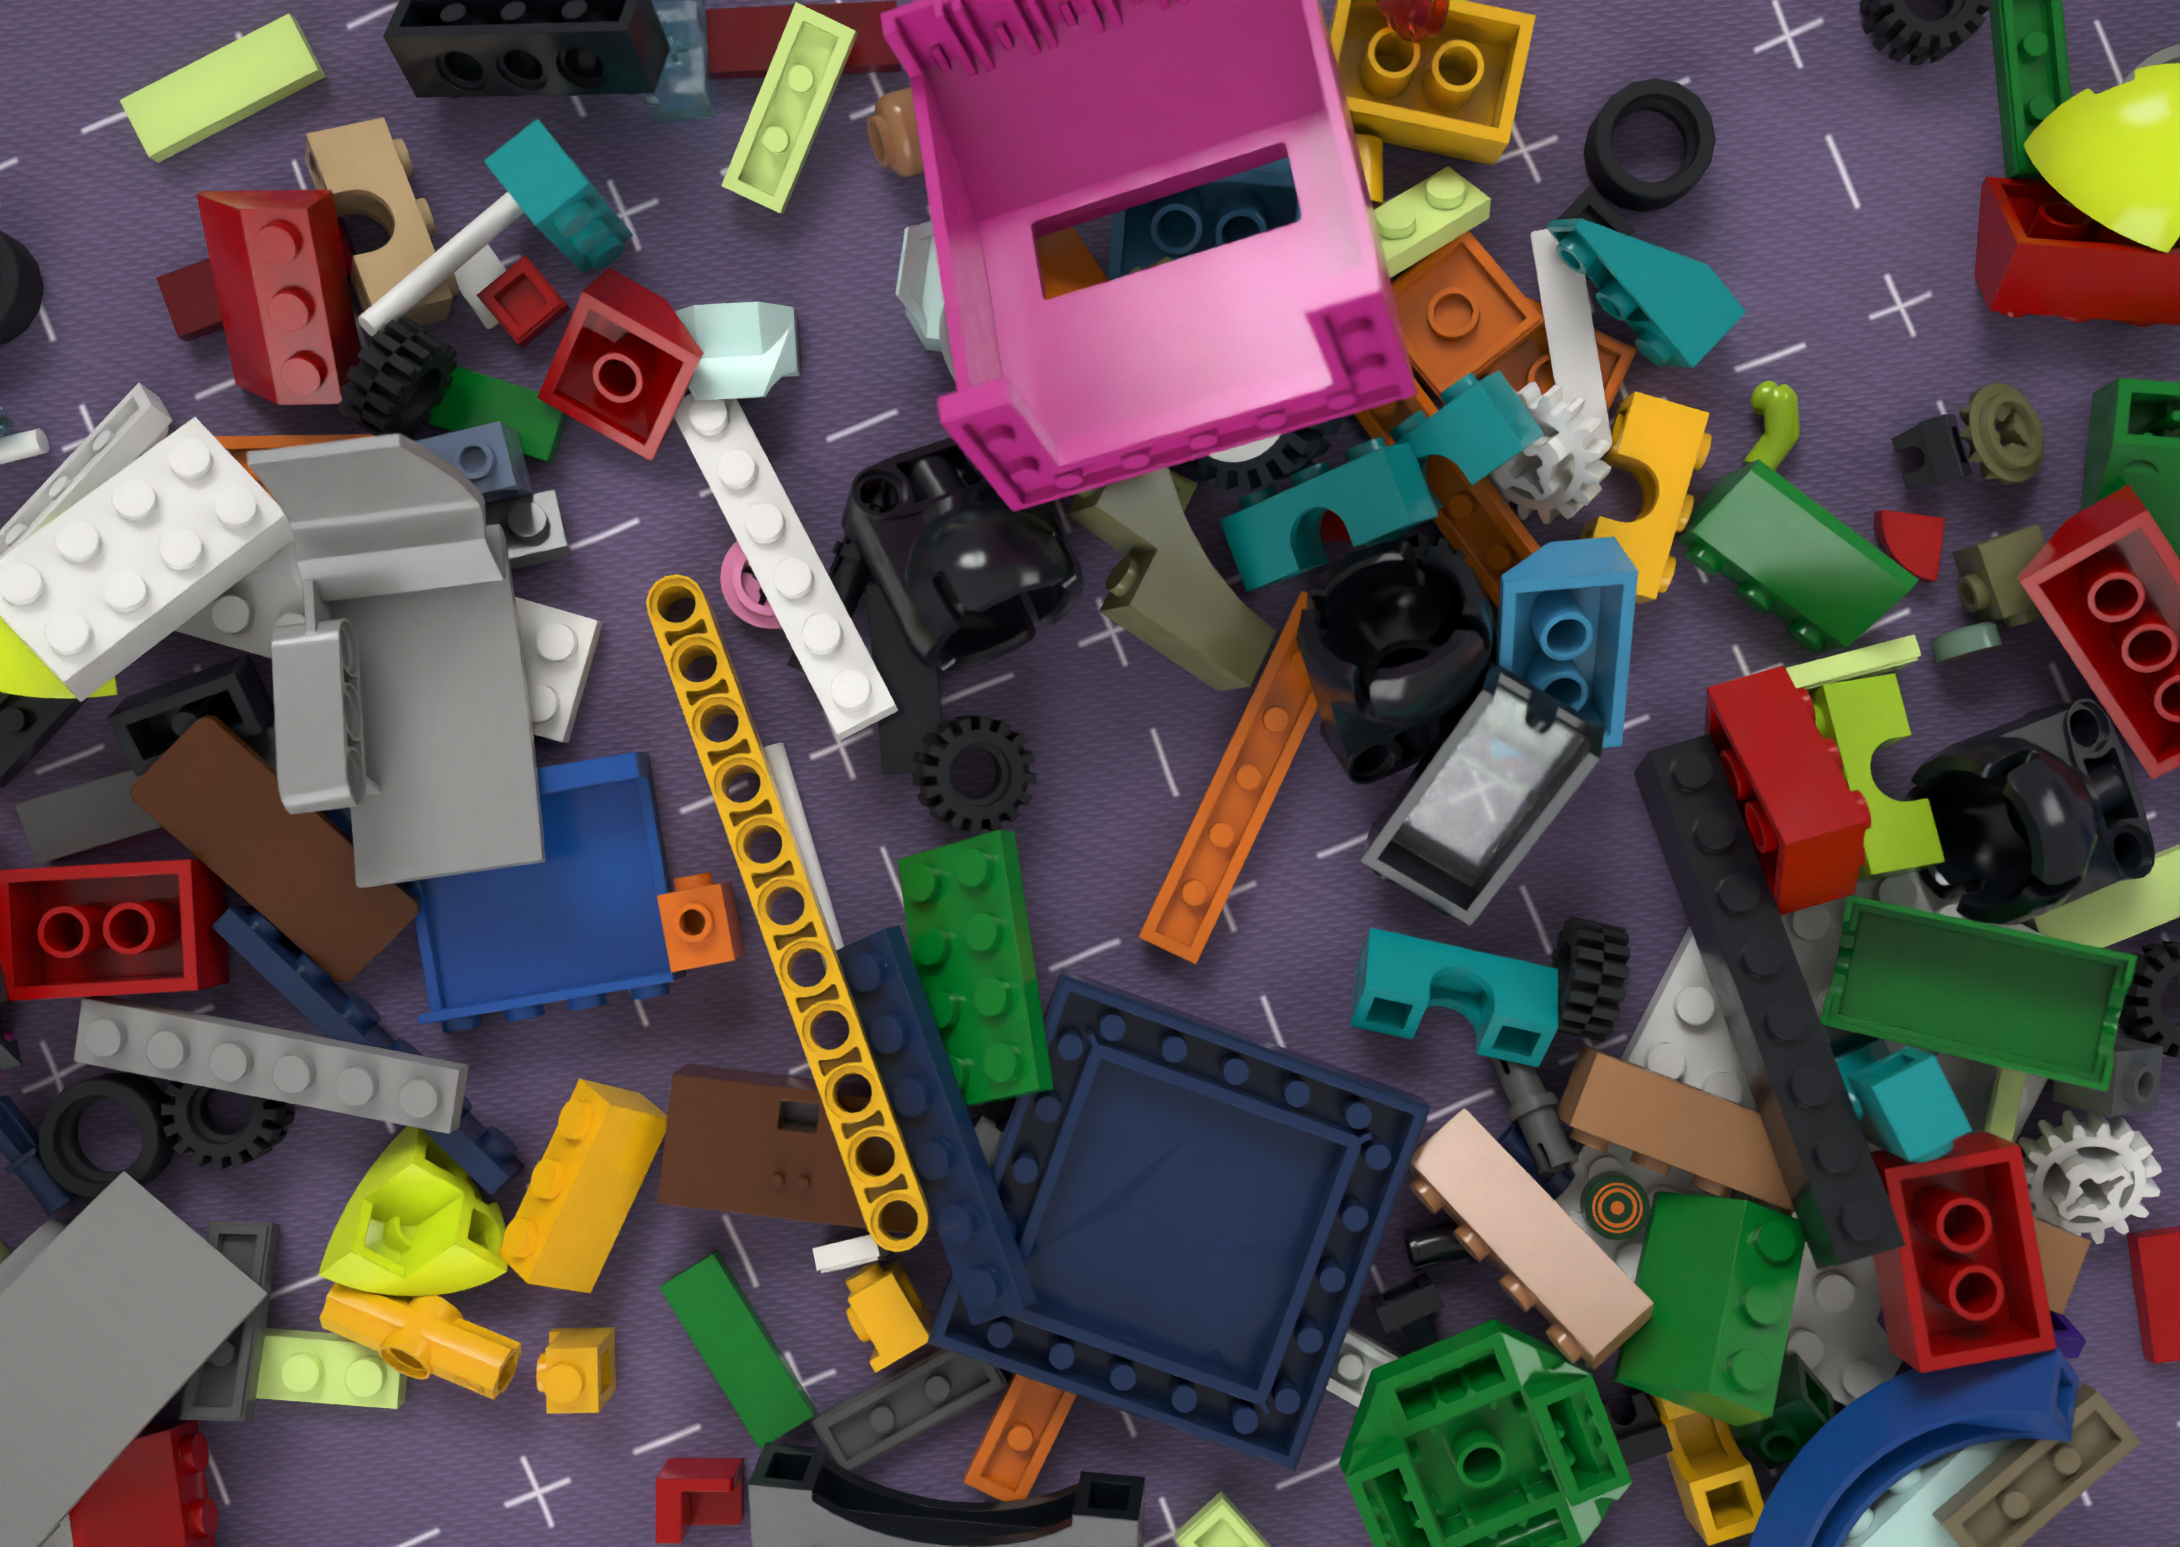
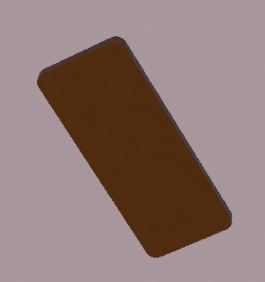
(288, 866)

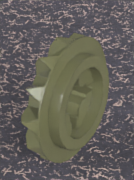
(2017, 429)

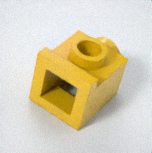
(887, 1312)
(577, 1369)

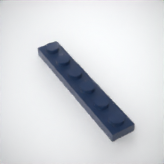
(936, 1126)
(480, 1151)

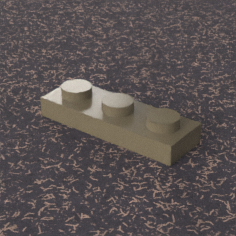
(2037, 1478)

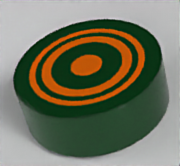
(1614, 1205)

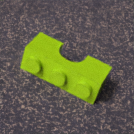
(1867, 718)

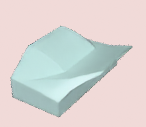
(920, 284)
(743, 348)

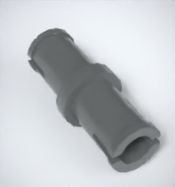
(1536, 1116)

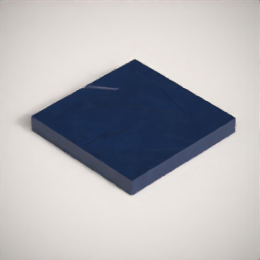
(1188, 1219)

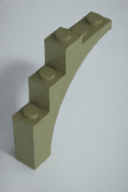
(1166, 583)

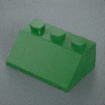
(1792, 558)
(1721, 1306)

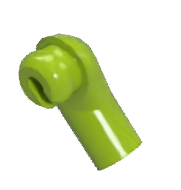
(1781, 423)

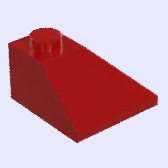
(622, 364)

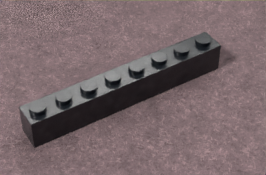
(1767, 1005)

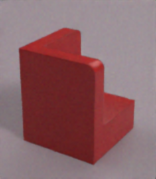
(698, 1494)

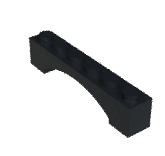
(814, 1502)

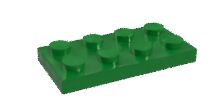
(978, 964)

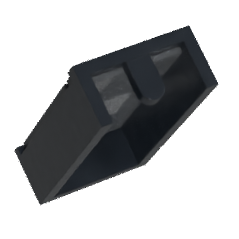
(1483, 794)

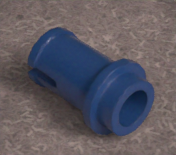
(1515, 1144)

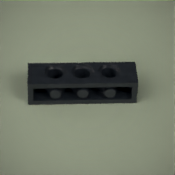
(527, 47)

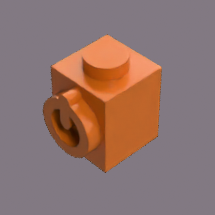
(700, 922)

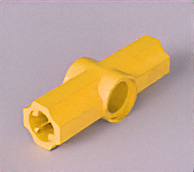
(423, 1338)

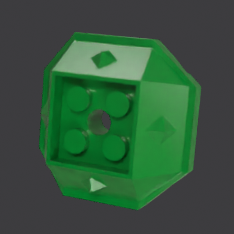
(1541, 1433)

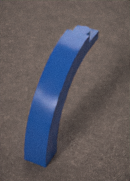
(1905, 1427)

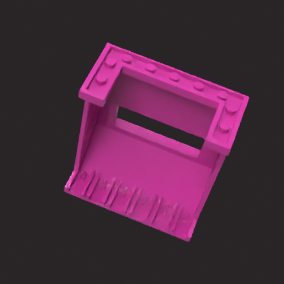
(1102, 106)

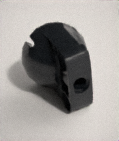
(958, 556)
(1393, 652)
(2034, 814)

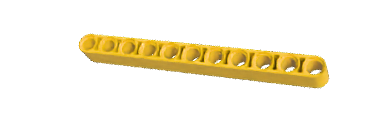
(764, 883)

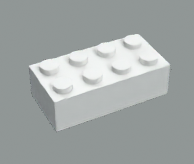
(138, 558)

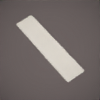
(1570, 331)

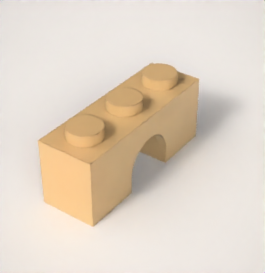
(371, 180)

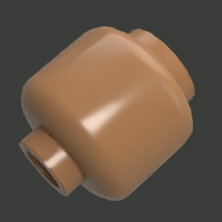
(895, 133)

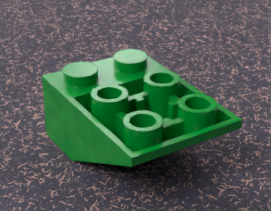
(2137, 444)

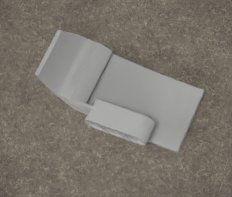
(407, 663)
(97, 1342)

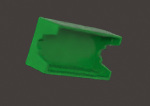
(1979, 991)

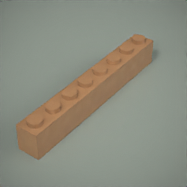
(1725, 1146)

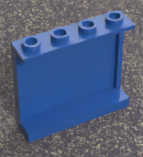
(560, 925)

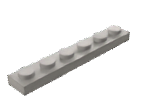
(271, 1063)

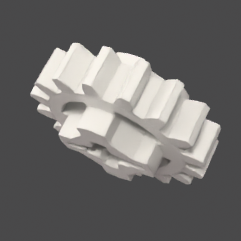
(1561, 467)
(2089, 1174)

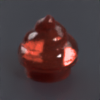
(1415, 18)

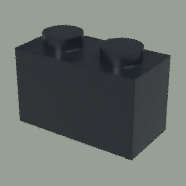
(160, 715)

